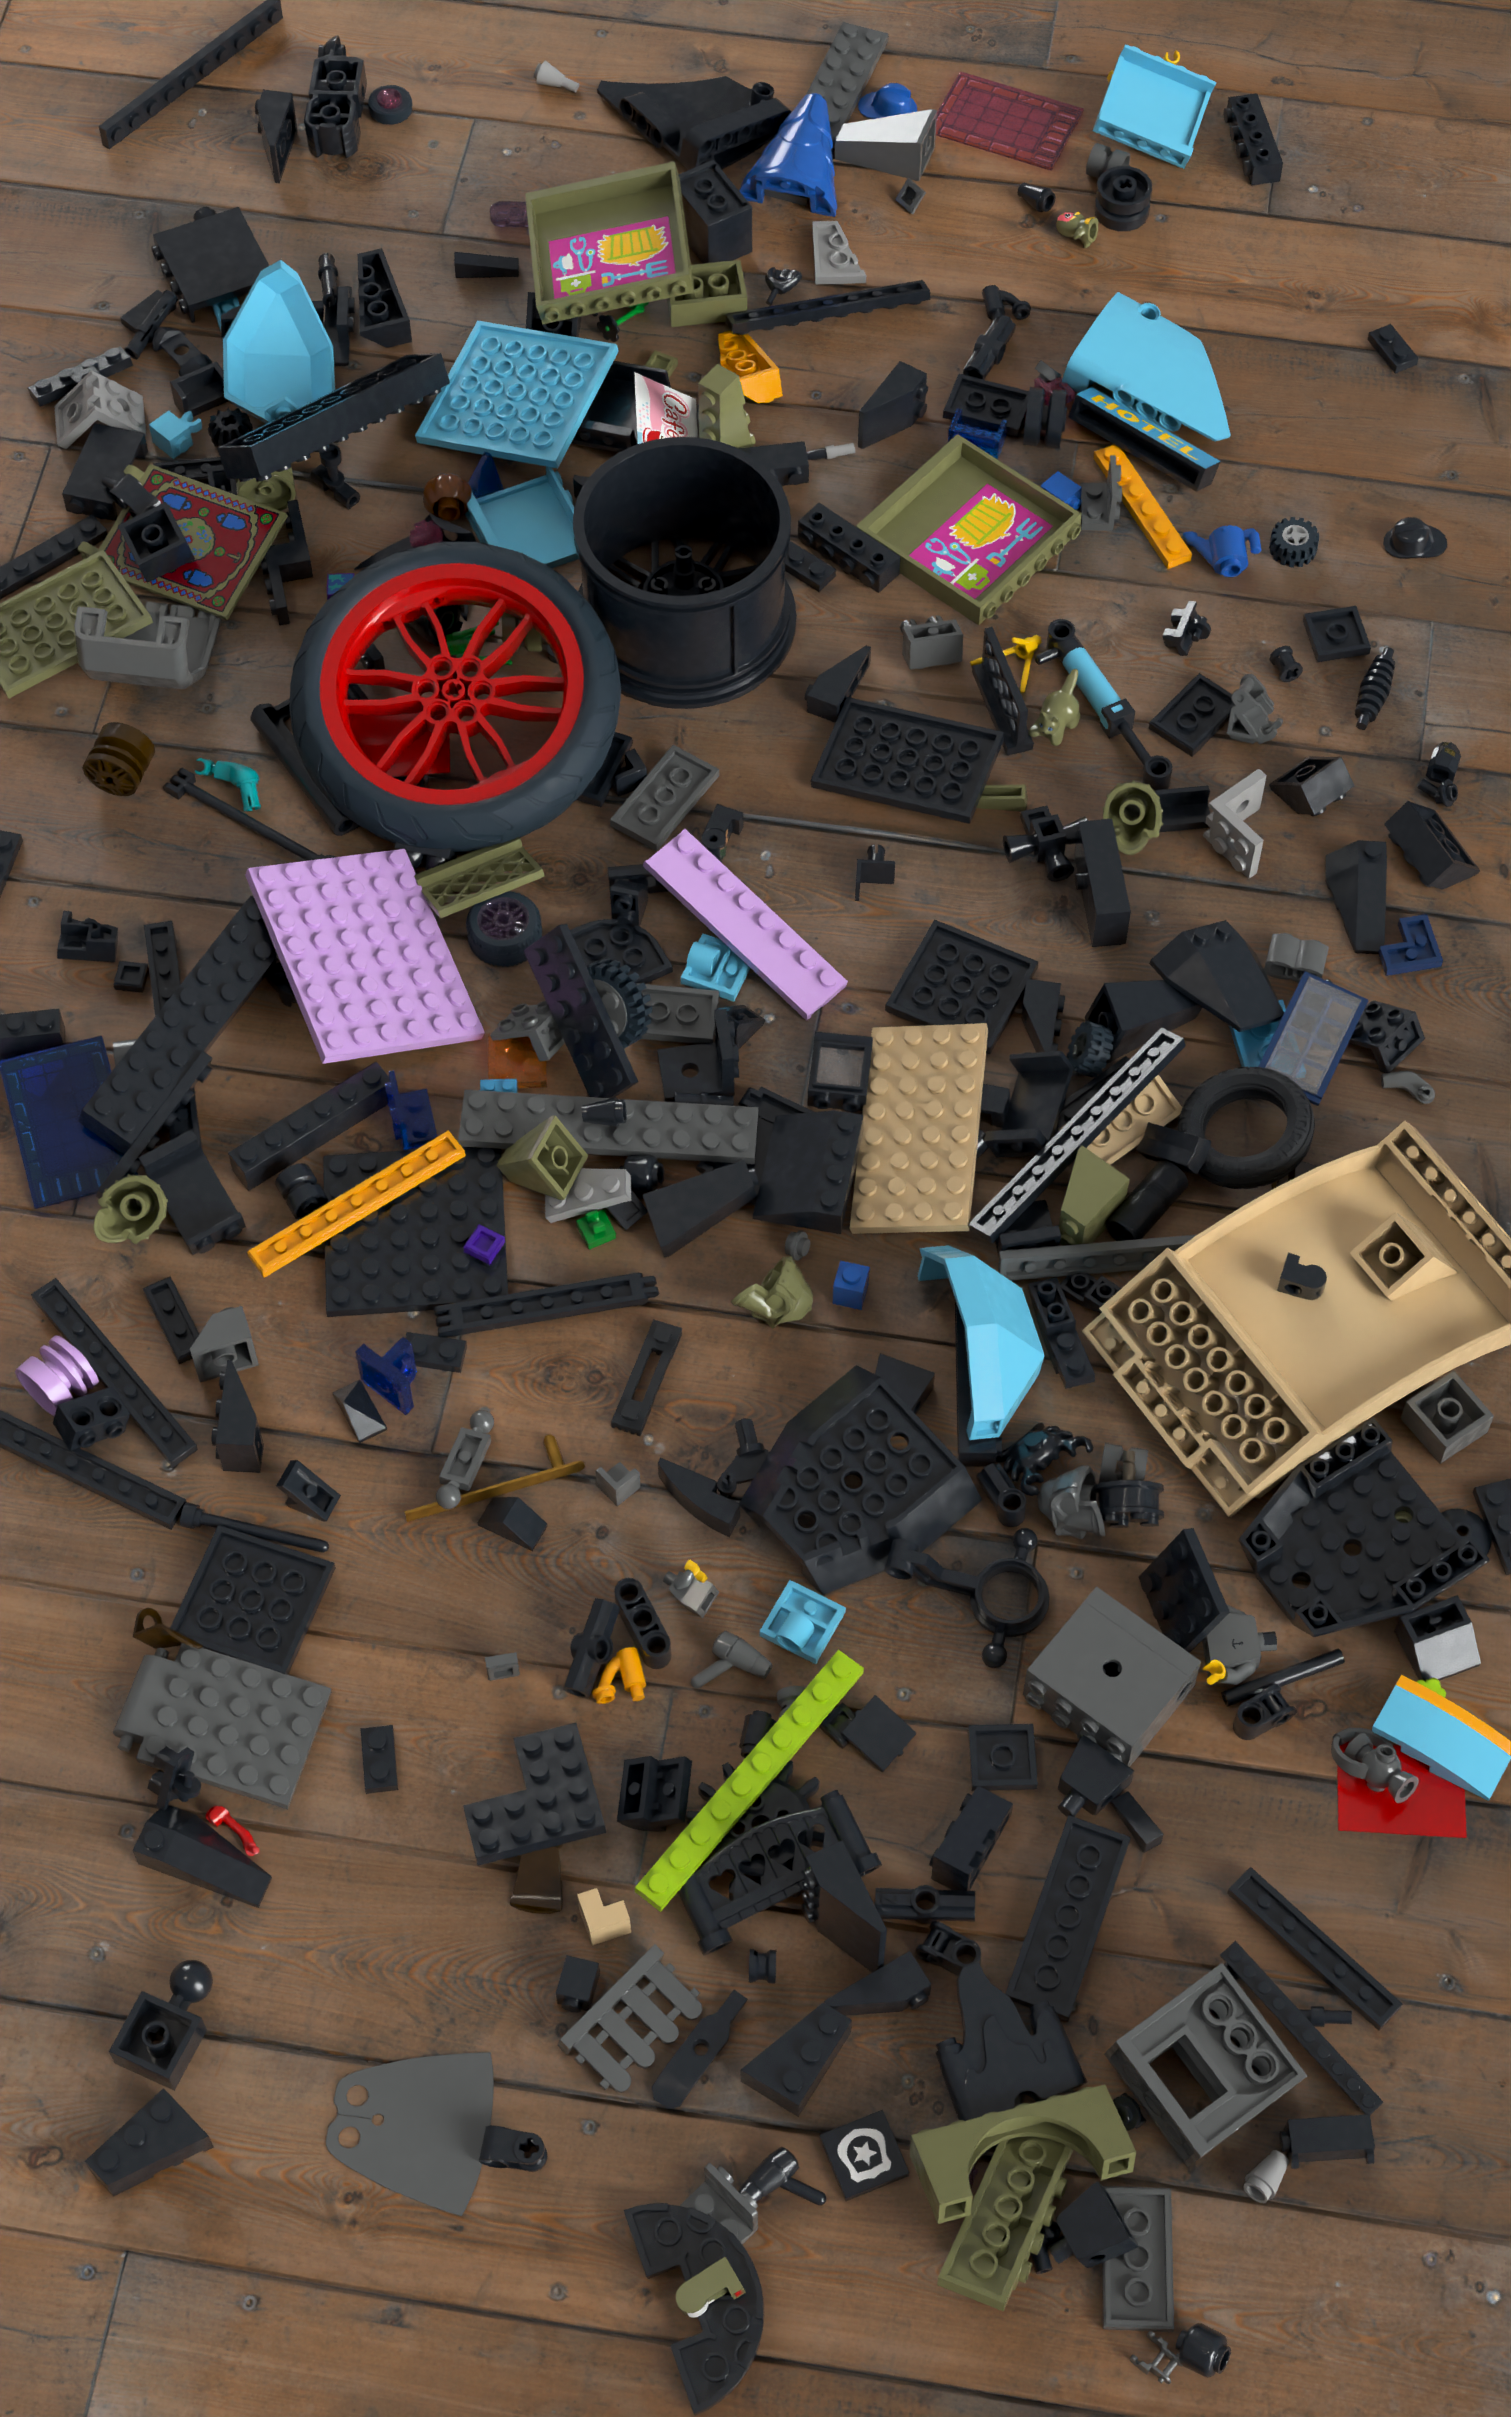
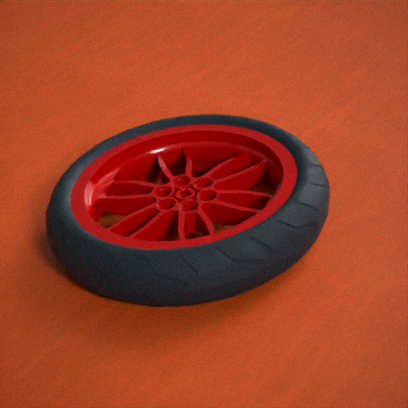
(400, 592)

